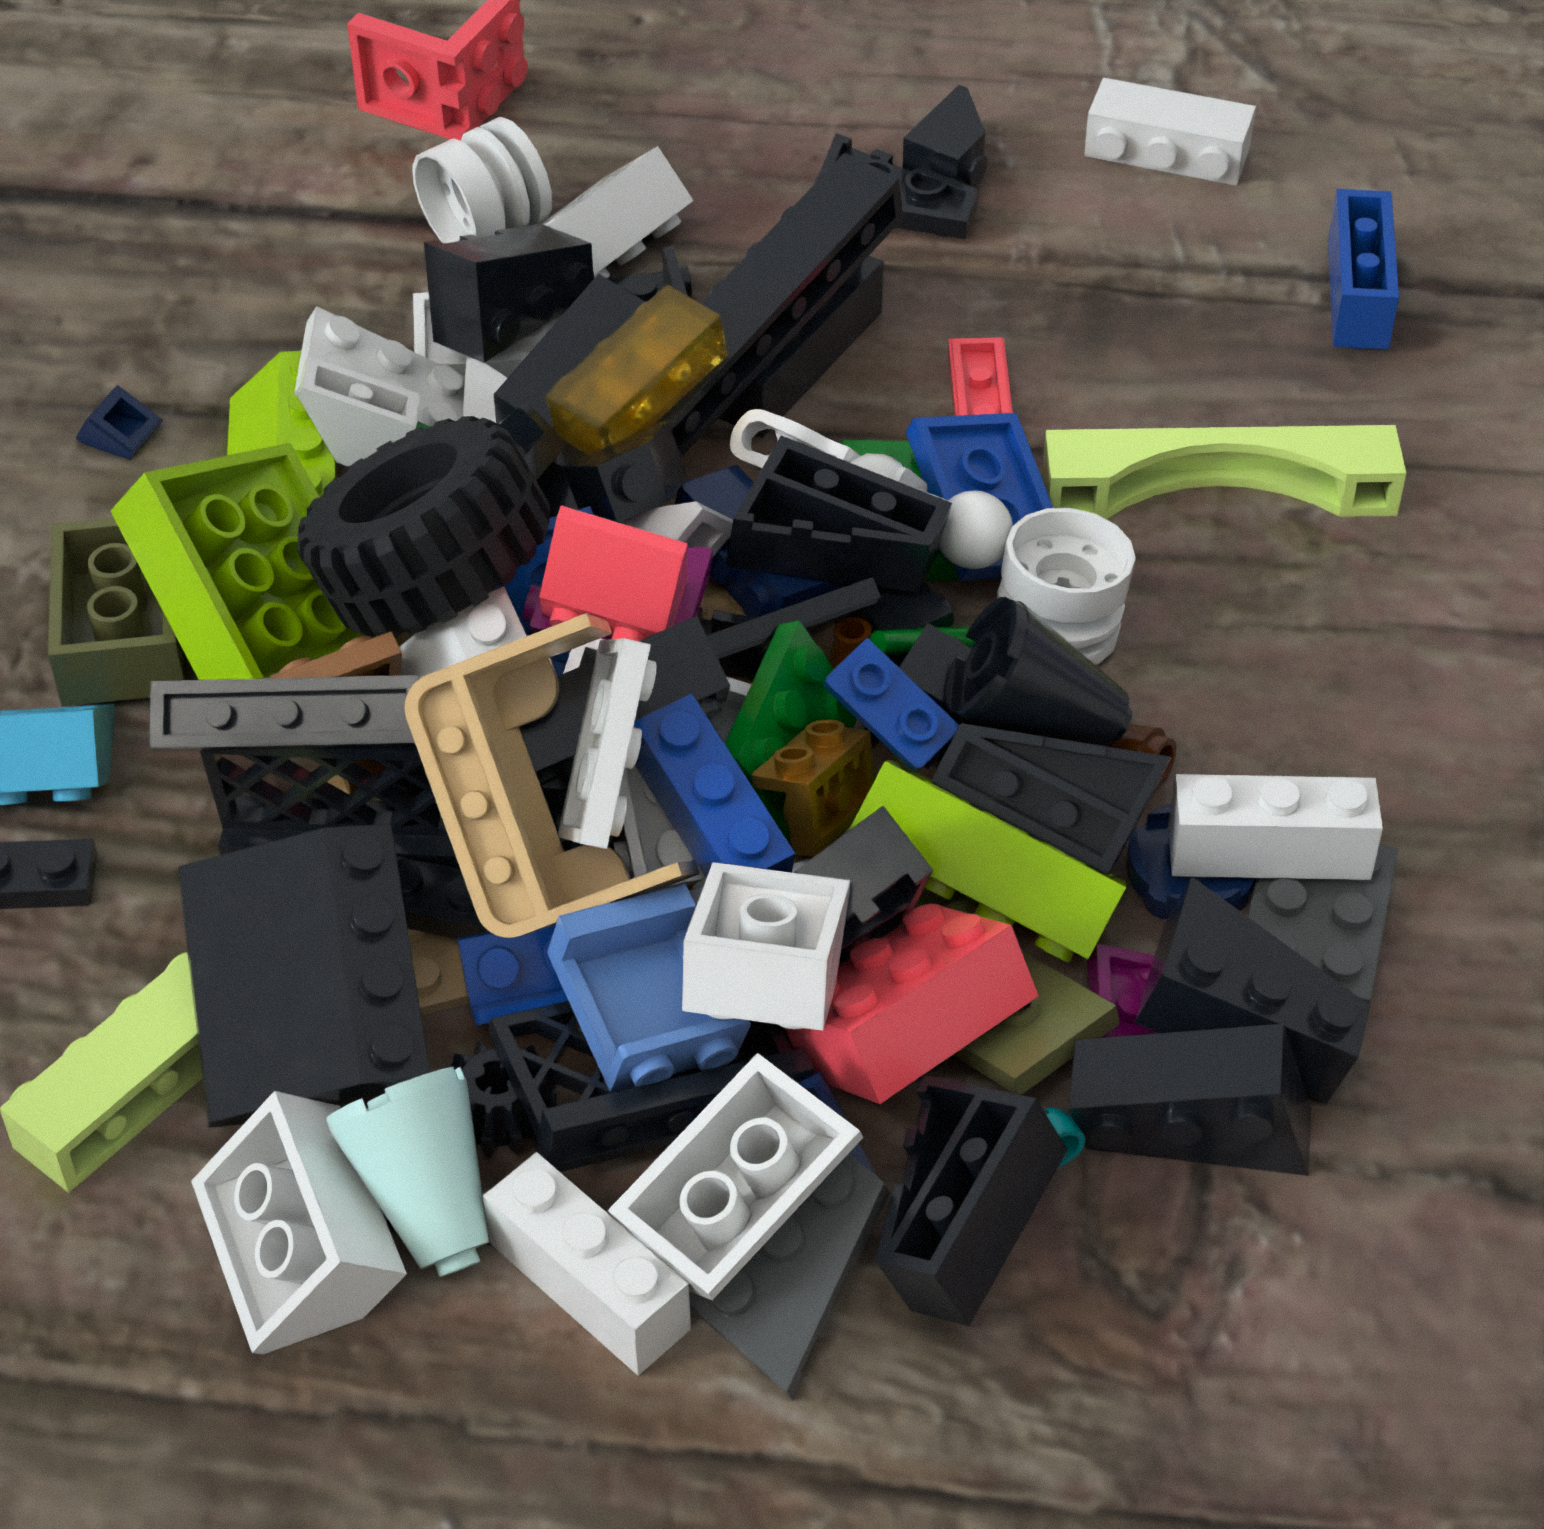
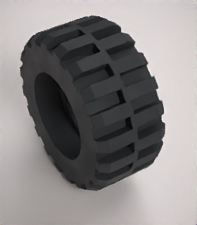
(424, 527)

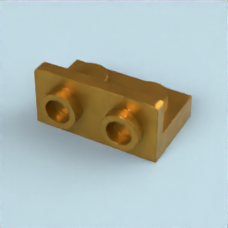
(824, 781)

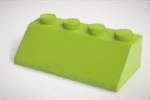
(271, 415)
(997, 864)

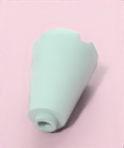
(421, 1165)

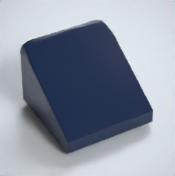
(119, 424)

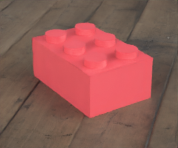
(916, 1000)

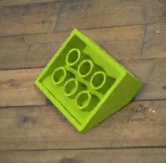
(227, 563)

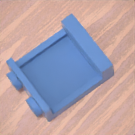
(627, 989)

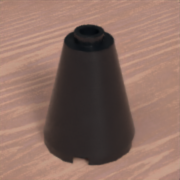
(1034, 681)

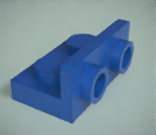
(892, 706)
(508, 974)

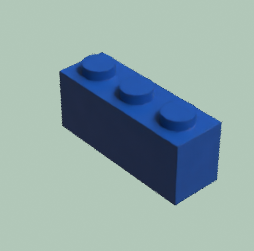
(1362, 269)
(707, 791)

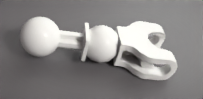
(977, 520)

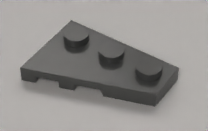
(788, 1287)

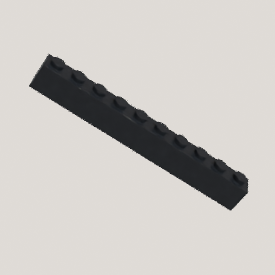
(774, 295)

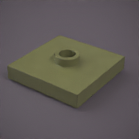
(1041, 1033)

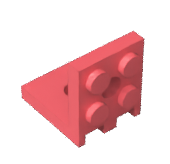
(450, 81)

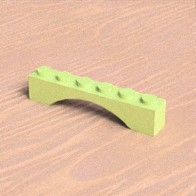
(1333, 467)

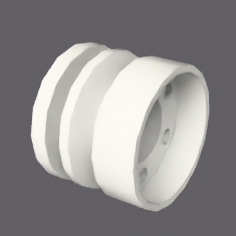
(482, 182)
(1071, 574)

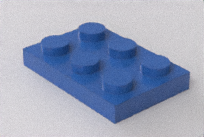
(979, 455)

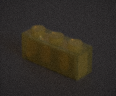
(637, 372)

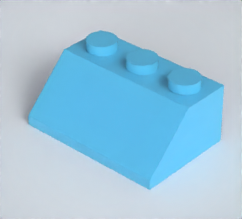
(55, 751)

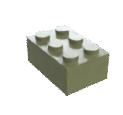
(104, 619)

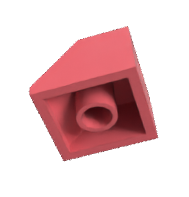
(613, 574)

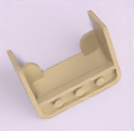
(490, 794)

